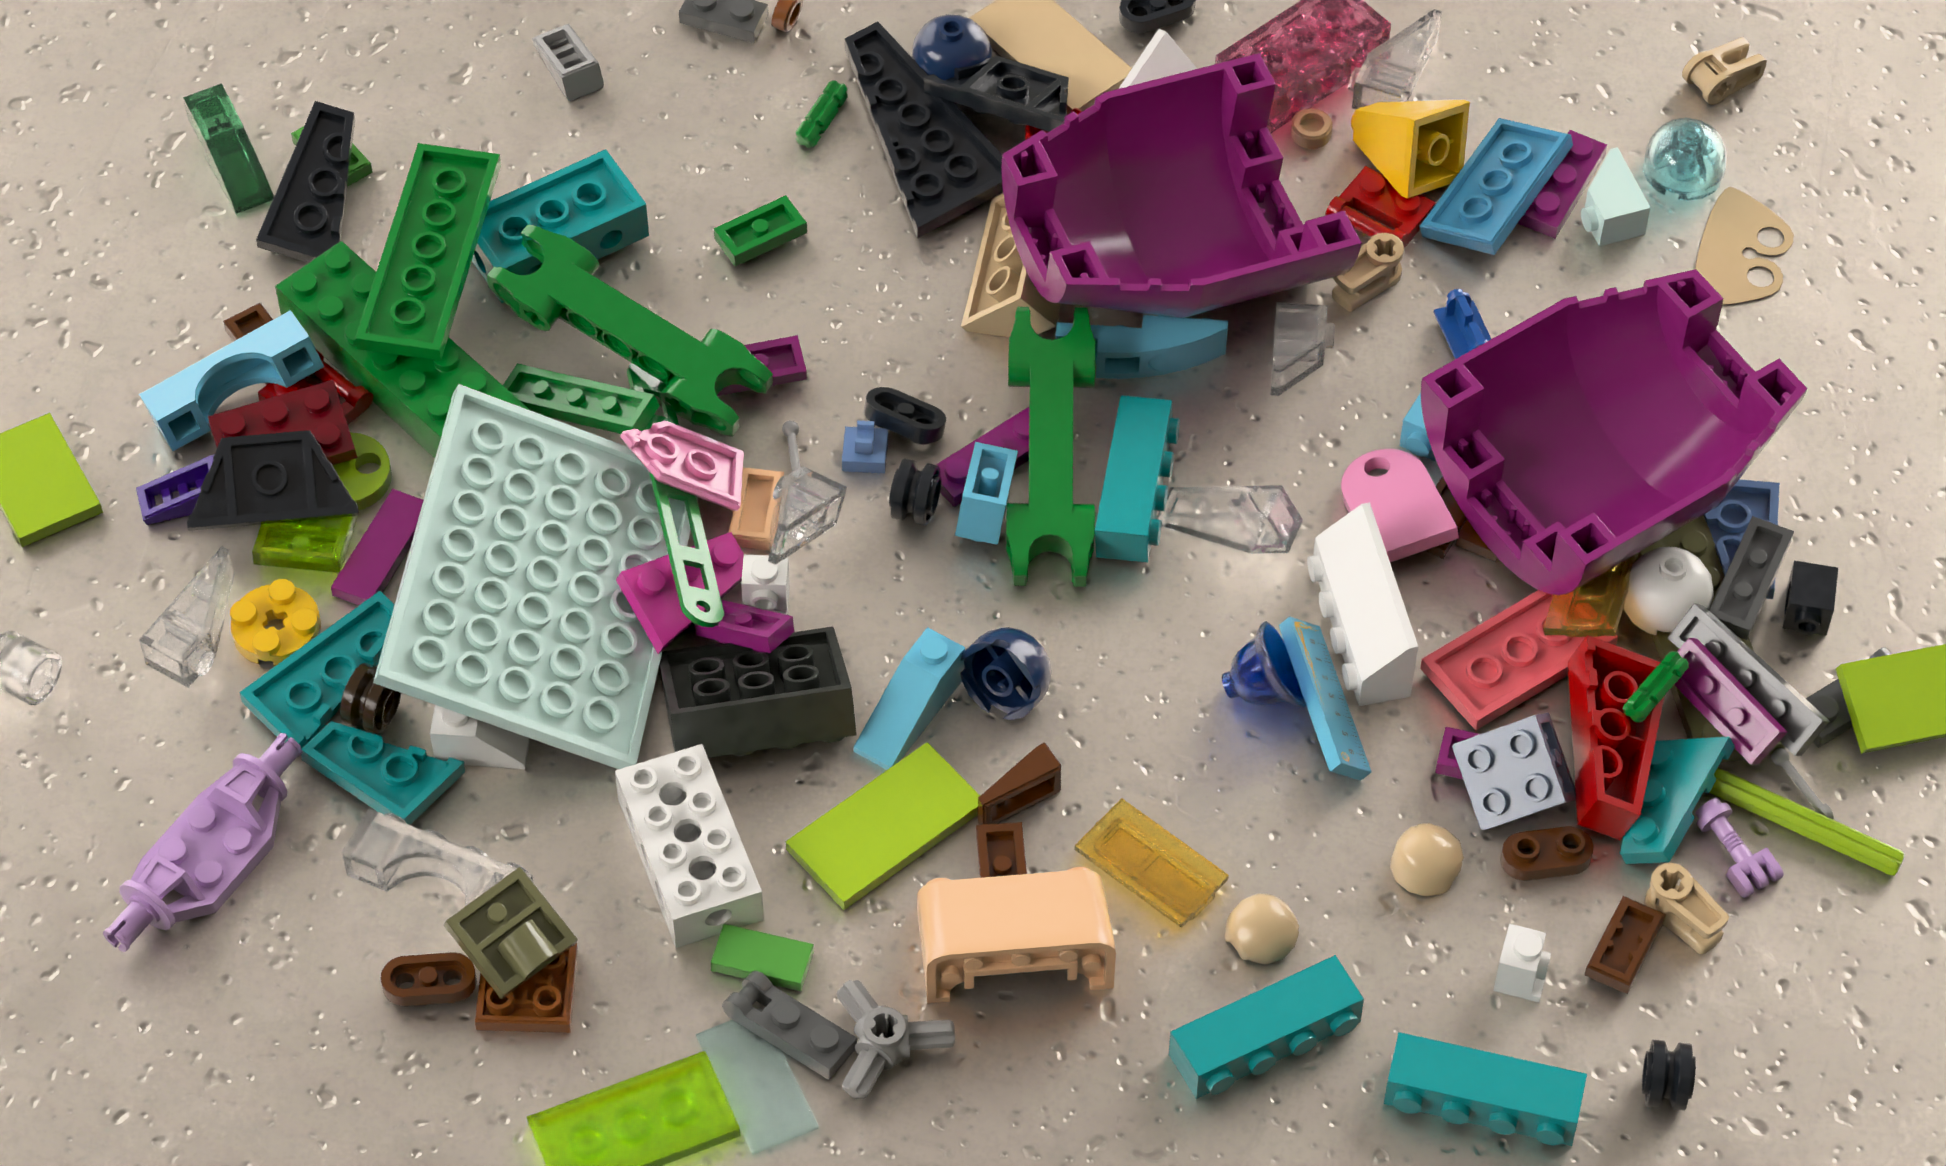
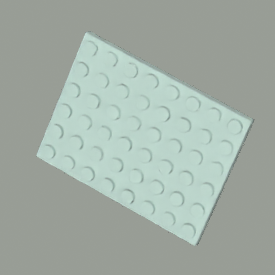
(515, 582)

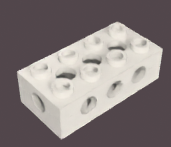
(689, 845)

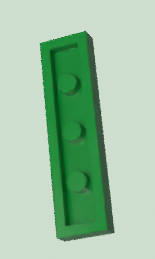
(581, 399)

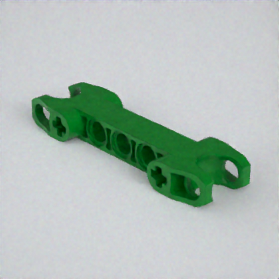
(689, 367)
(1050, 518)

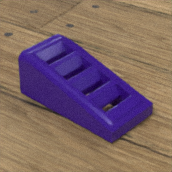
(178, 480)

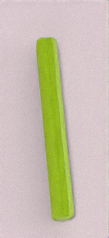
(1807, 822)

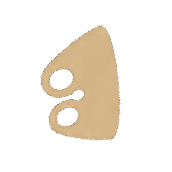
(1727, 233)

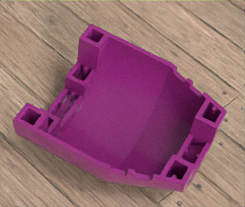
(1168, 200)
(1601, 427)

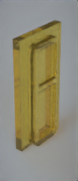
(1593, 607)
(1152, 863)

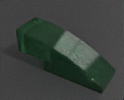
(228, 148)

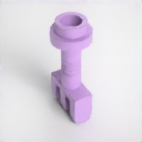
(1714, 817)

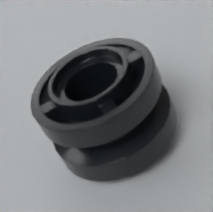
(915, 491)
(1668, 1075)

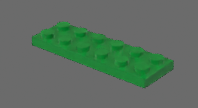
(428, 252)

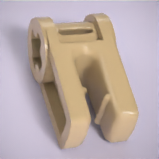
(1724, 70)
(1373, 272)
(1688, 907)

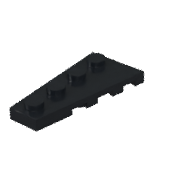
(312, 193)

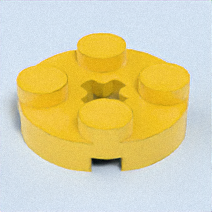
(272, 602)

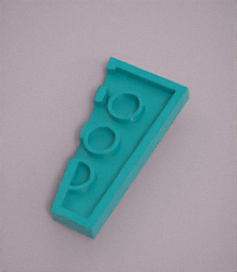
(309, 684)

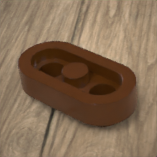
(1548, 854)
(429, 979)

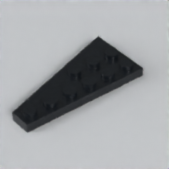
(930, 144)

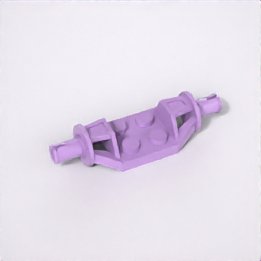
(207, 846)

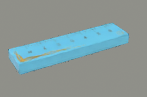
(1324, 699)

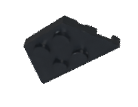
(1006, 90)
(270, 482)

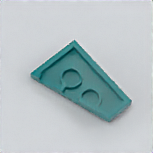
(381, 773)
(1674, 785)

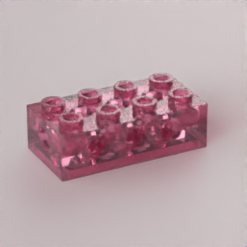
(1311, 51)

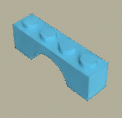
(270, 354)

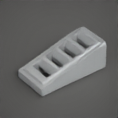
(570, 65)

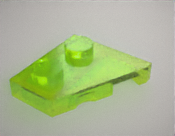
(305, 544)

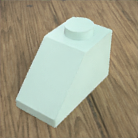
(1615, 203)

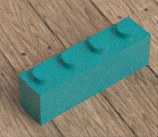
(1135, 478)
(1266, 1027)
(1485, 1089)

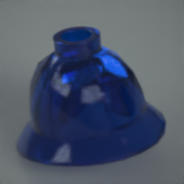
(1263, 671)

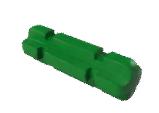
(821, 114)
(1655, 686)

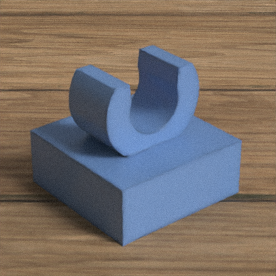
(865, 448)

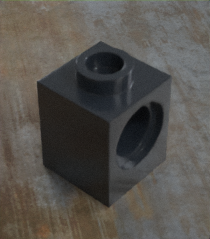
(1810, 598)

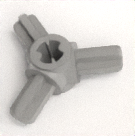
(882, 1053)

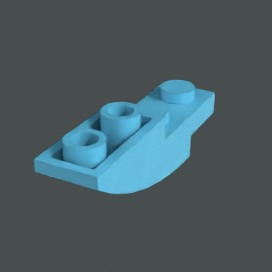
(1157, 348)

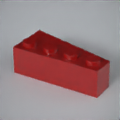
(1608, 746)

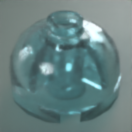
(1685, 159)

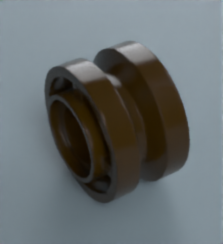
(368, 701)

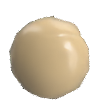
(1426, 859)
(1262, 929)

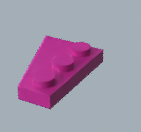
(653, 591)

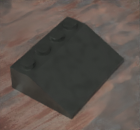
(755, 699)

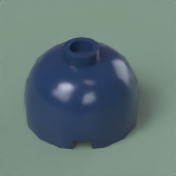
(950, 44)
(1006, 671)

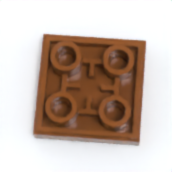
(537, 1005)

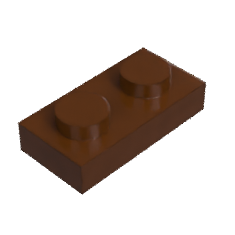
(1000, 849)

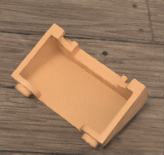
(1015, 928)

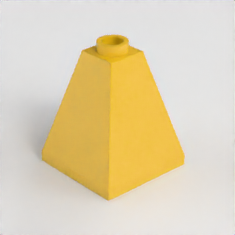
(1414, 141)

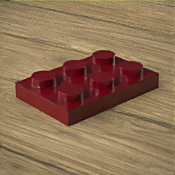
(309, 408)

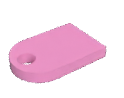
(1402, 500)

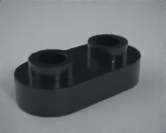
(1148, 15)
(905, 415)

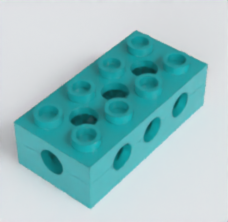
(582, 201)

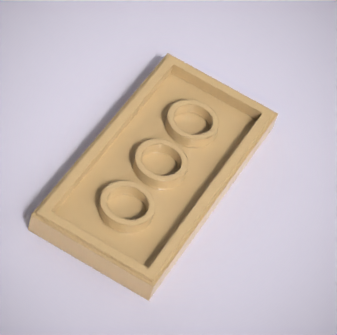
(1053, 40)

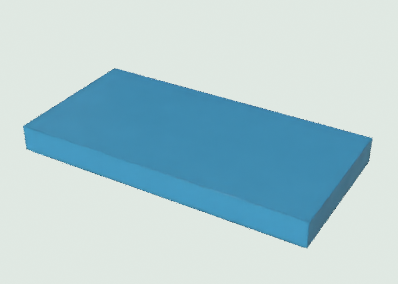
(1496, 186)

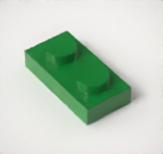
(760, 230)

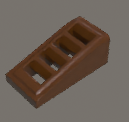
(1022, 786)

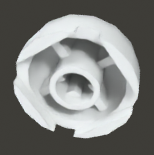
(1665, 588)

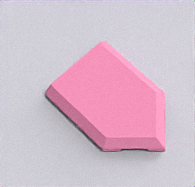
(689, 462)

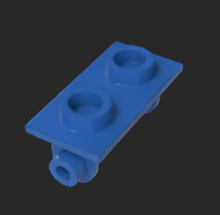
(1461, 323)

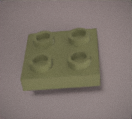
(510, 932)

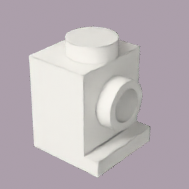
(765, 584)
(1522, 964)

